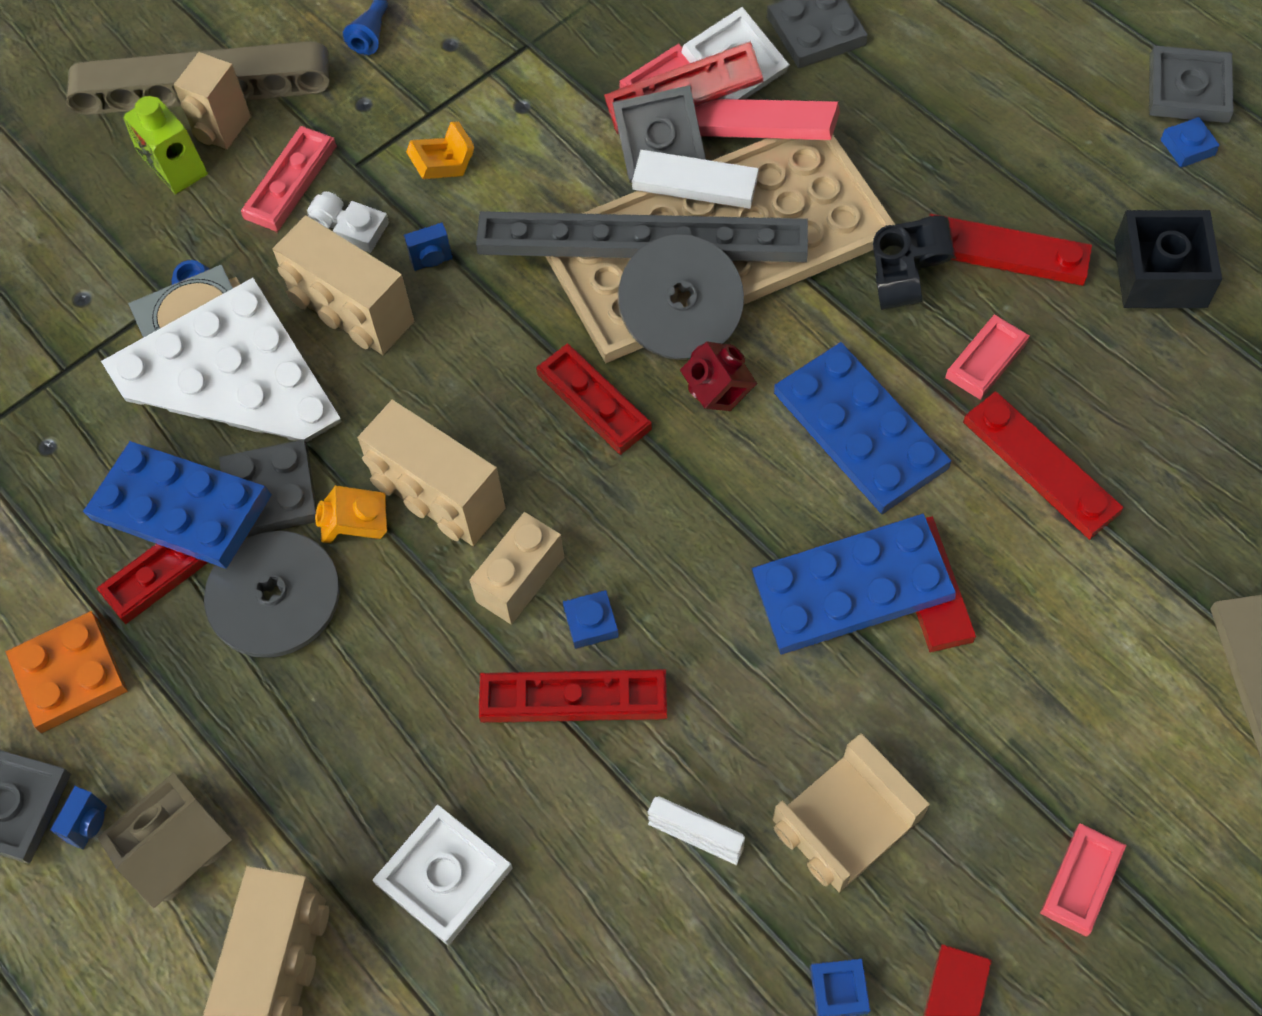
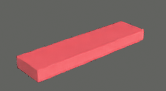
(768, 119)

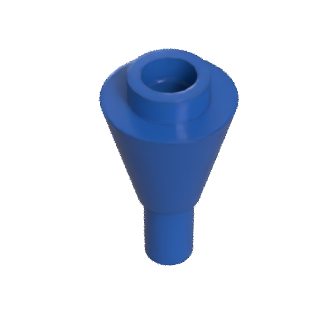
(364, 32)

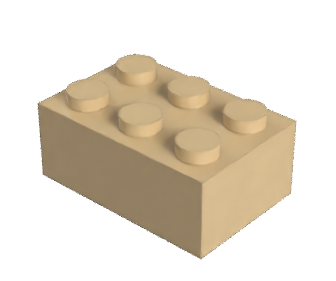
(344, 285)
(432, 473)
(268, 946)

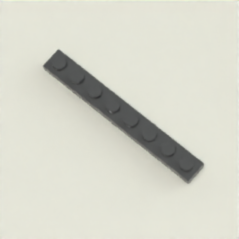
(625, 234)

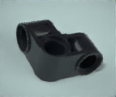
(923, 245)

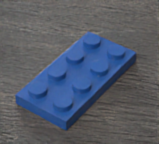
(862, 427)
(178, 504)
(853, 583)

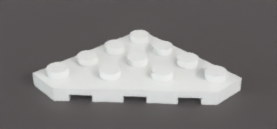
(227, 366)

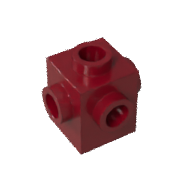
(718, 376)

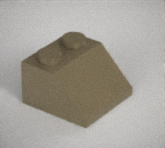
(164, 841)

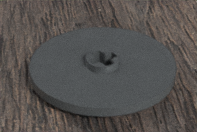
(692, 267)
(285, 622)

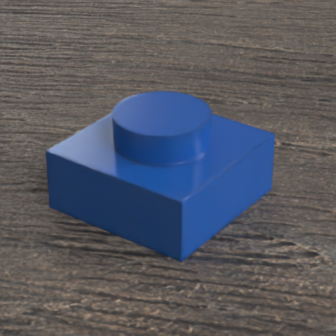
(1189, 142)
(428, 246)
(590, 619)
(79, 818)
(840, 988)

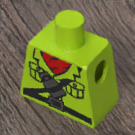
(152, 132)

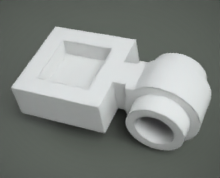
(356, 224)

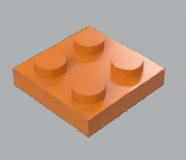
(66, 672)

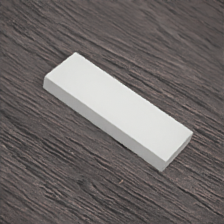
(695, 179)

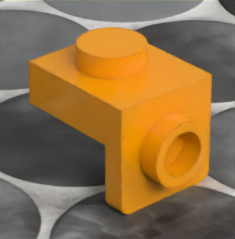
(442, 155)
(352, 513)

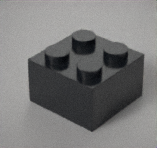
(1167, 259)

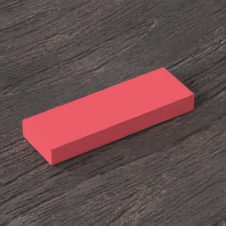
(288, 178)

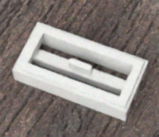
(696, 829)

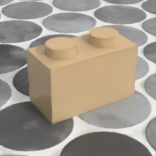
(212, 100)
(517, 568)

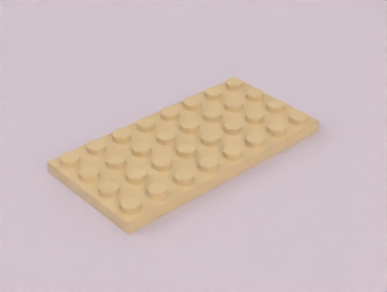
(793, 181)

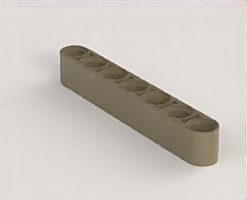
(261, 72)

